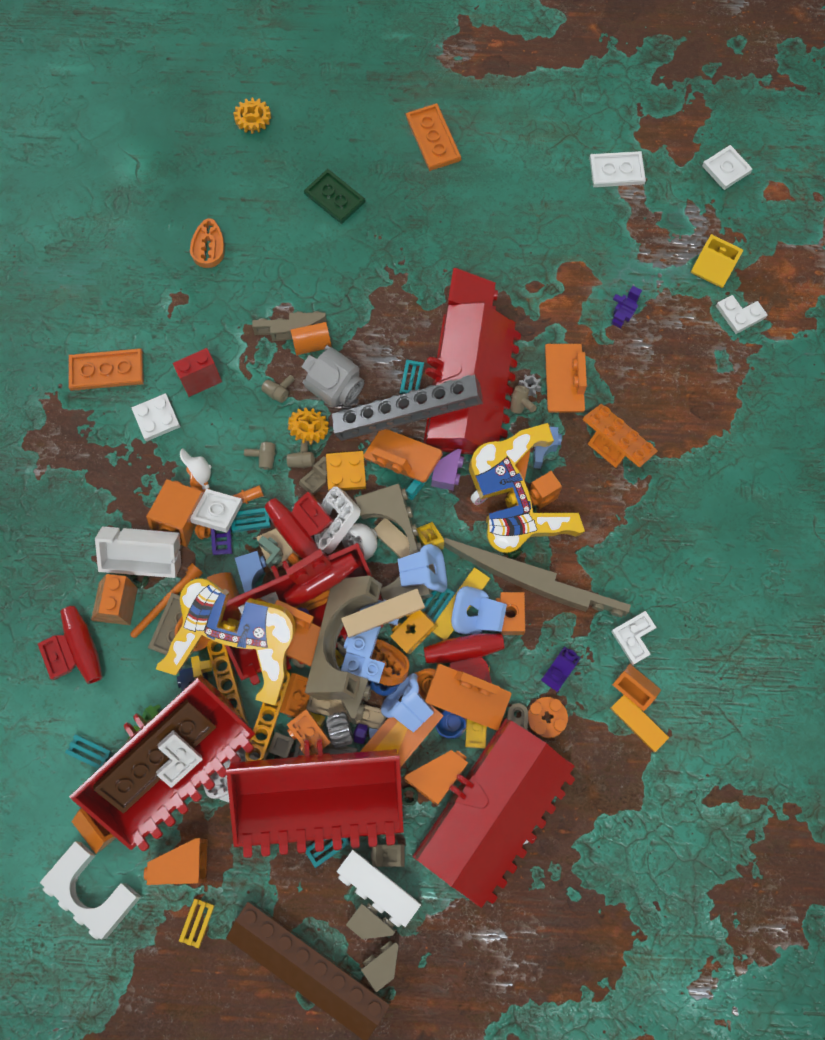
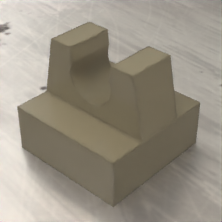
(281, 745)

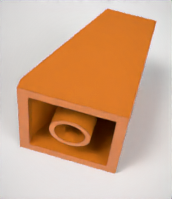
(174, 509)
(115, 600)
(437, 776)
(179, 866)

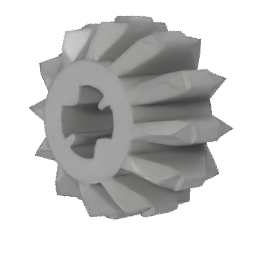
(339, 730)

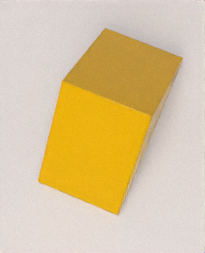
(430, 535)

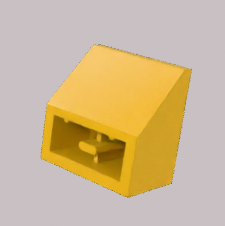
(716, 261)

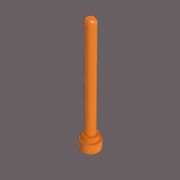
(192, 573)

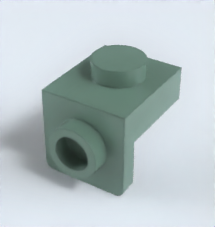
(271, 547)

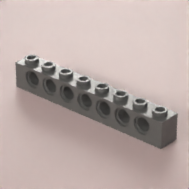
(416, 411)

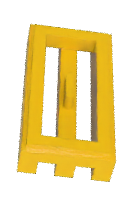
(183, 939)

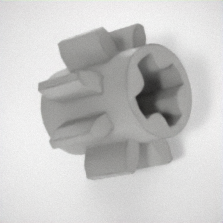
(531, 380)

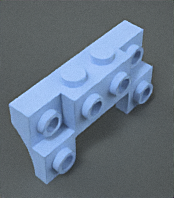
(359, 653)

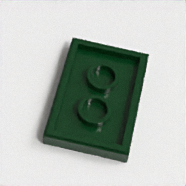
(334, 196)

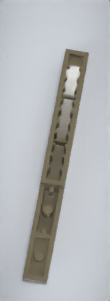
(536, 580)

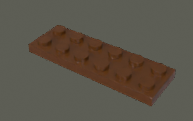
(137, 770)

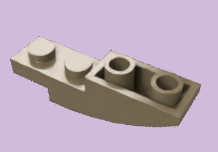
(281, 328)

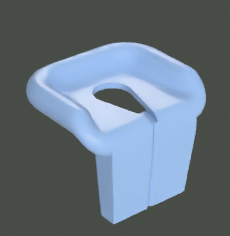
(415, 569)
(489, 617)
(412, 709)

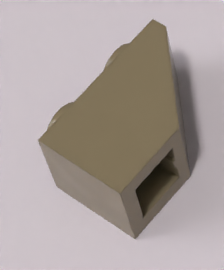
(368, 924)
(381, 969)

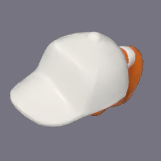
(197, 469)

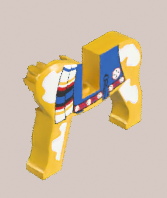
(495, 473)
(262, 627)

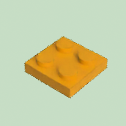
(346, 470)

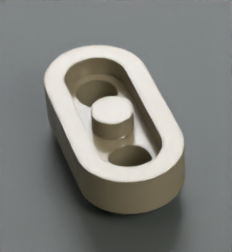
(523, 720)

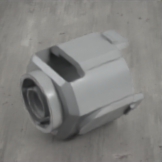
(333, 378)

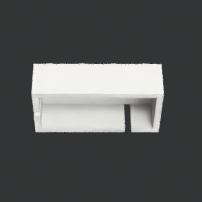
(138, 552)
(379, 888)

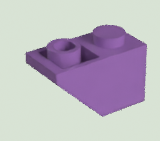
(445, 472)

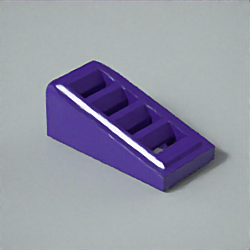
(215, 551)

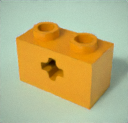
(423, 626)

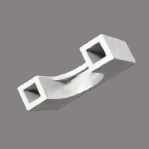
(62, 884)

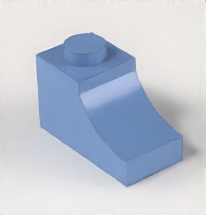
(540, 452)
(250, 569)

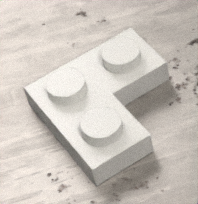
(739, 318)
(630, 634)
(182, 759)

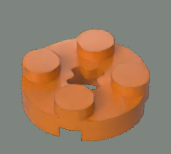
(554, 708)

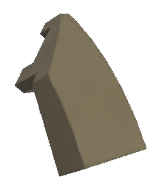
(315, 478)

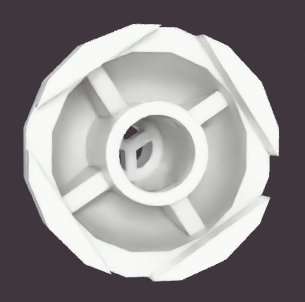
(364, 536)

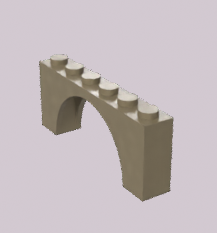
(391, 505)
(325, 677)

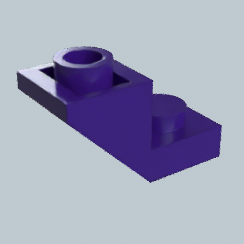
(561, 668)

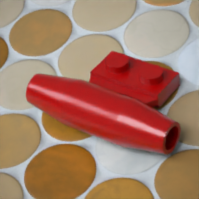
(301, 524)
(317, 575)
(72, 649)
(466, 653)

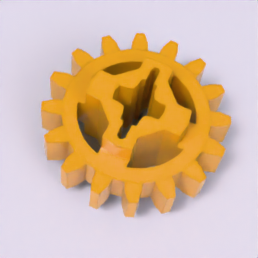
(252, 115)
(308, 425)

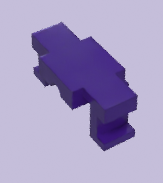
(626, 306)

